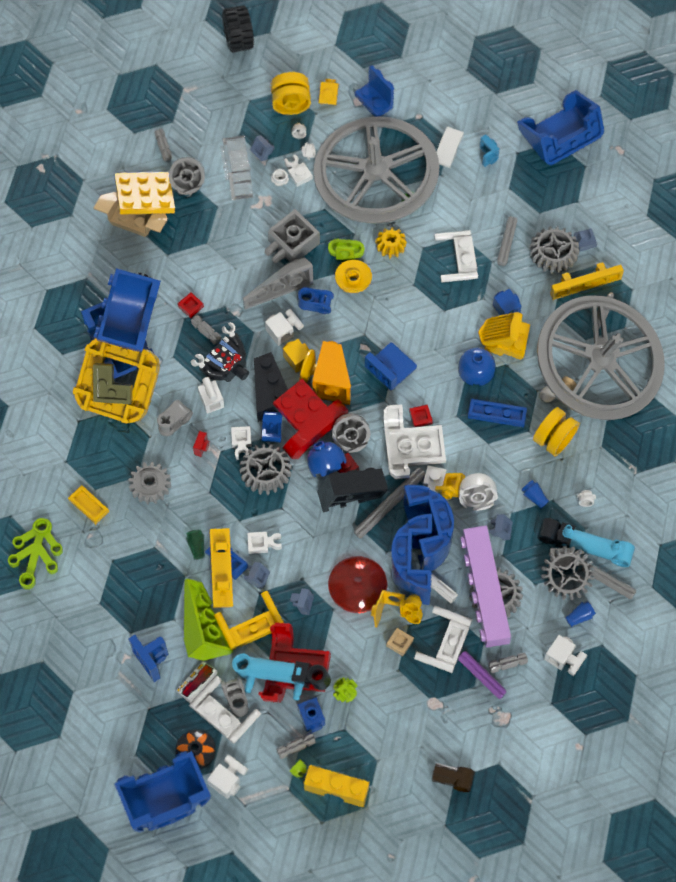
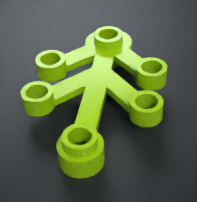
(35, 550)

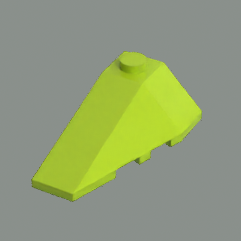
(201, 631)

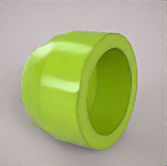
(298, 769)

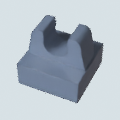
(261, 148)
(585, 239)
(503, 527)
(258, 575)
(303, 601)

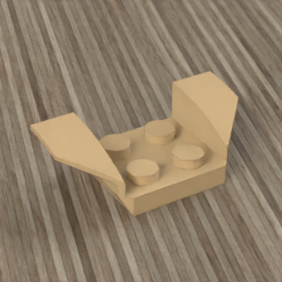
(136, 223)

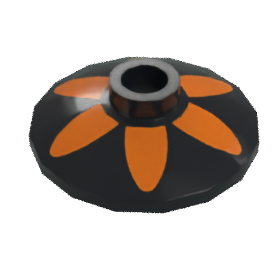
(206, 744)

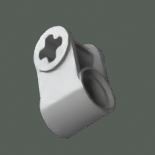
(173, 418)
(234, 693)

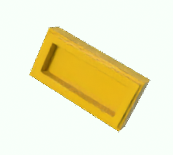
(88, 504)

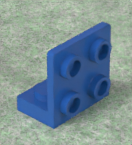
(377, 94)
(390, 365)

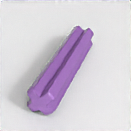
(482, 675)

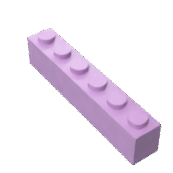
(486, 586)

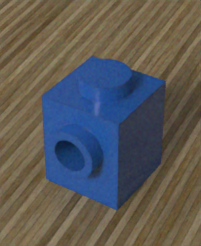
(506, 302)
(311, 715)

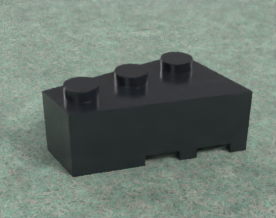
(268, 384)
(352, 486)

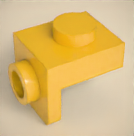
(329, 92)
(450, 485)

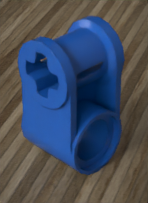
(316, 300)

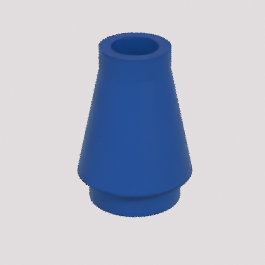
(535, 494)
(580, 614)

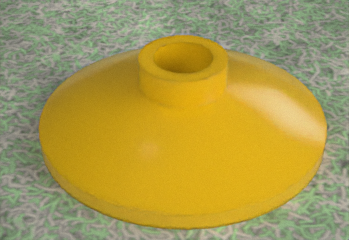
(353, 269)
(309, 366)

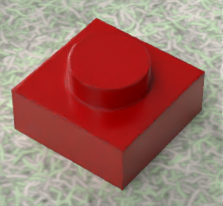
(190, 305)
(420, 416)
(201, 444)
(349, 465)

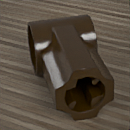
(459, 778)

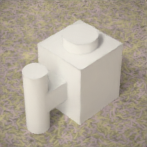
(281, 328)
(210, 395)
(562, 653)
(224, 779)

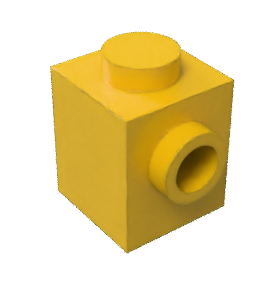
(295, 353)

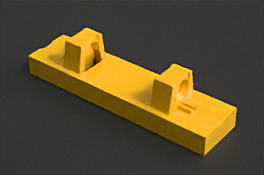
(600, 277)
(221, 568)

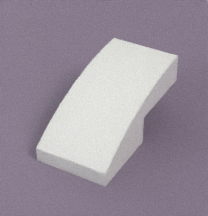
(448, 146)

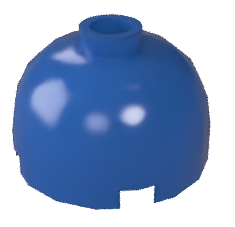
(476, 366)
(325, 458)

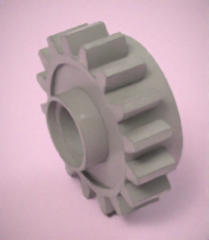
(147, 474)

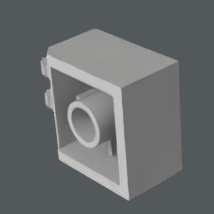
(292, 238)

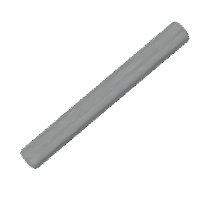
(392, 500)

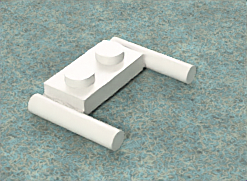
(464, 255)
(451, 643)
(219, 716)

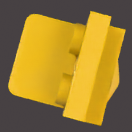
(505, 335)

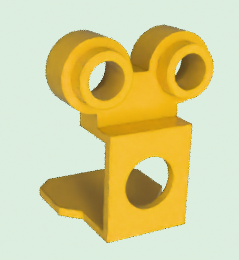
(409, 608)

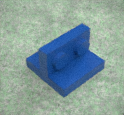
(149, 655)

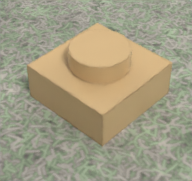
(399, 642)

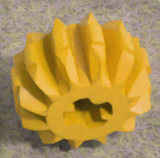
(391, 242)

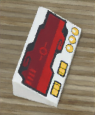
(197, 682)

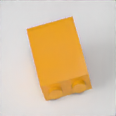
(331, 374)

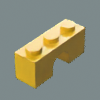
(328, 782)

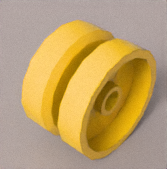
(290, 93)
(556, 431)

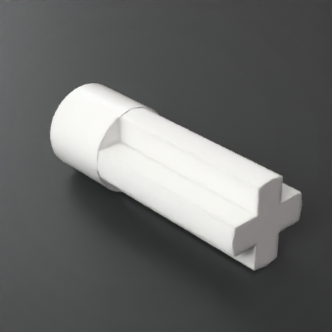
(442, 589)

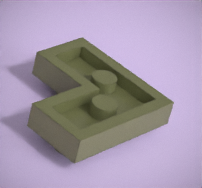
(106, 390)

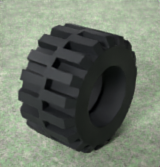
(238, 28)

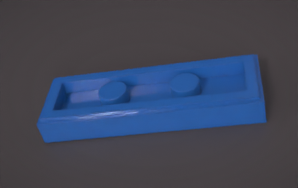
(497, 413)

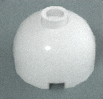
(477, 491)

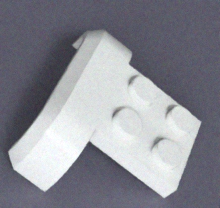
(410, 445)

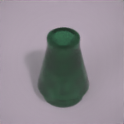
(195, 541)

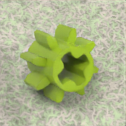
(345, 689)

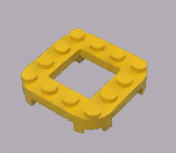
(143, 388)

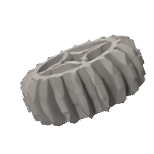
(546, 255)
(254, 460)
(576, 557)
(510, 589)

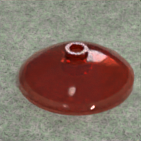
(353, 595)

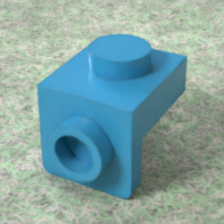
(490, 149)

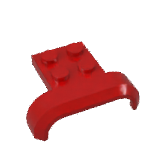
(308, 417)
(283, 651)

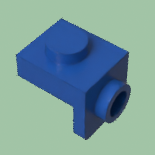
(271, 427)

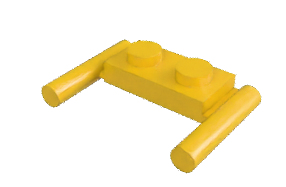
(251, 629)

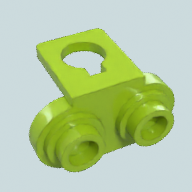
(346, 249)

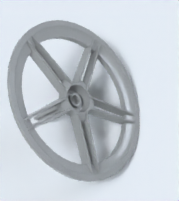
(376, 168)
(601, 357)

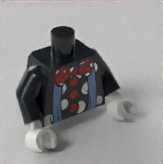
(225, 359)

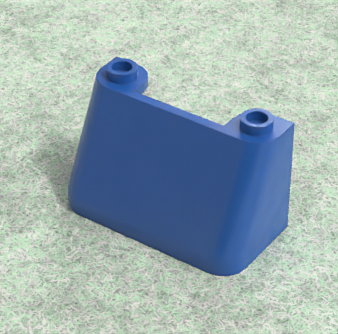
(565, 131)

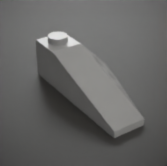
(288, 279)

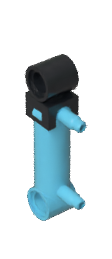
(566, 535)
(297, 673)

